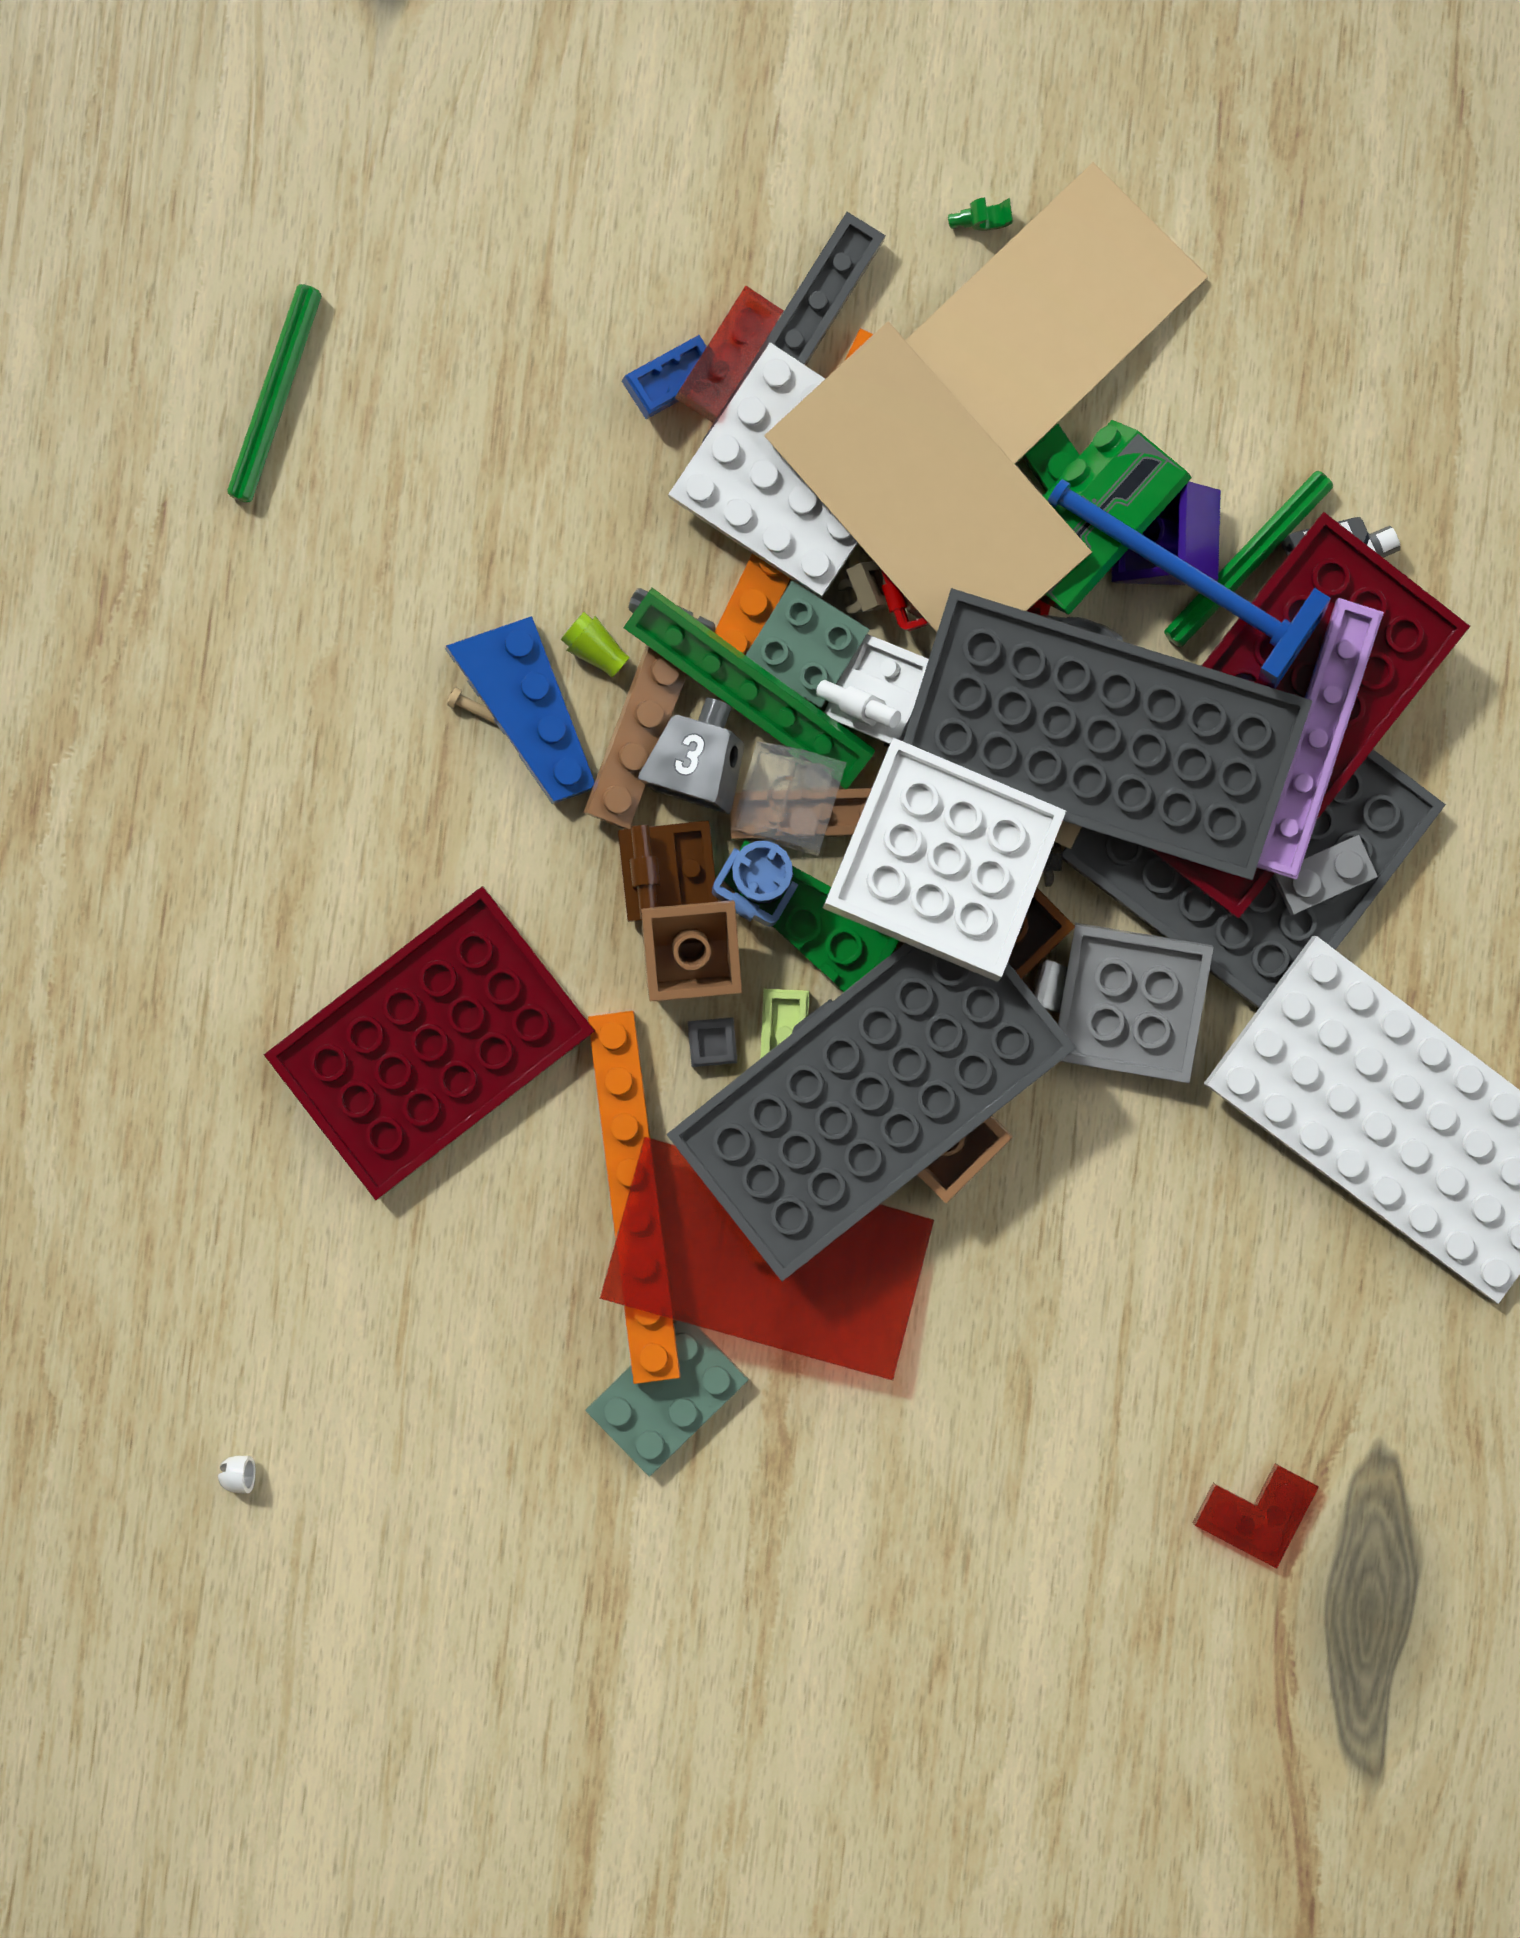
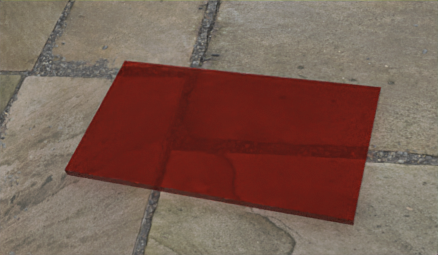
(695, 1265)

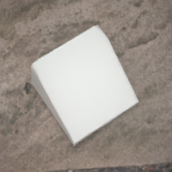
(1050, 985)

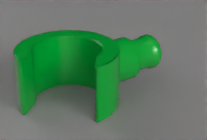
(982, 216)

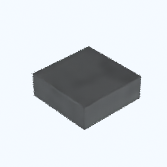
(712, 1042)

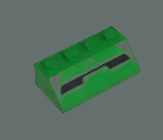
(1127, 480)

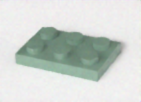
(661, 1415)

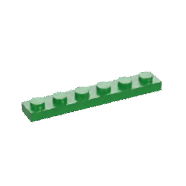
(744, 684)

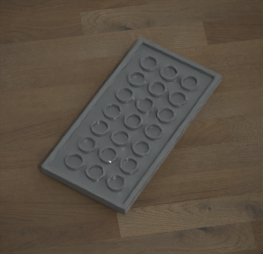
(1109, 731)
(865, 1099)

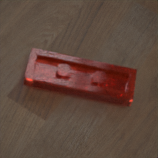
(729, 354)

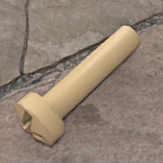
(456, 698)

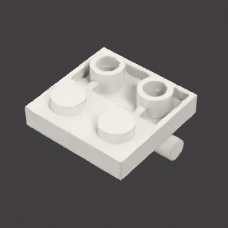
(876, 690)

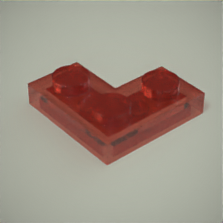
(1262, 1526)

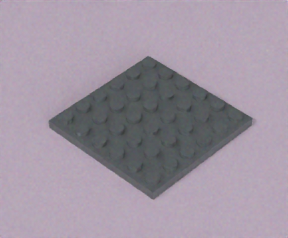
(1261, 945)

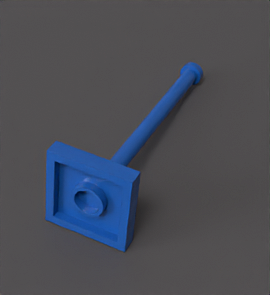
(1285, 636)

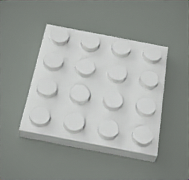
(752, 491)
(945, 859)

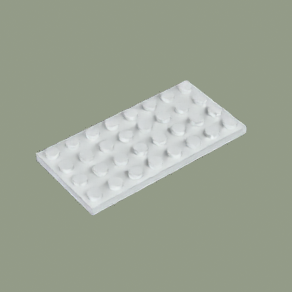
(1386, 1112)

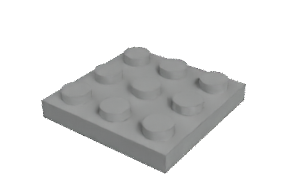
(1134, 1001)

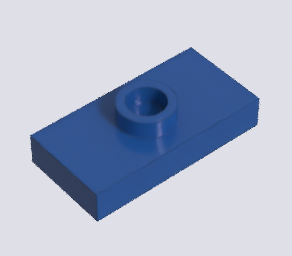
(659, 381)

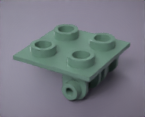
(806, 642)

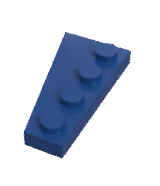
(522, 694)

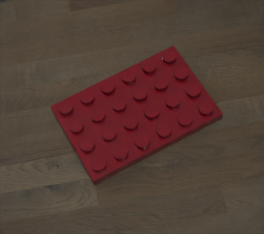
(429, 1043)

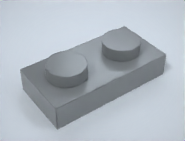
(1327, 875)

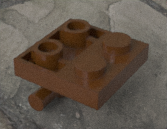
(666, 866)

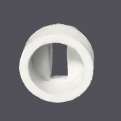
(237, 1474)

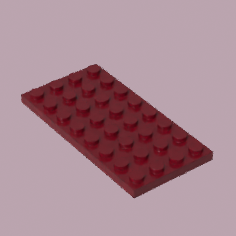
(1407, 650)

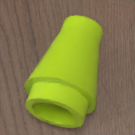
(594, 644)

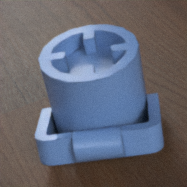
(762, 876)

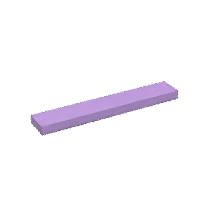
(1333, 694)

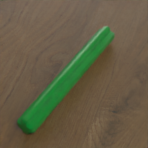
(274, 393)
(1252, 555)

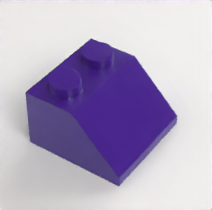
(1186, 529)

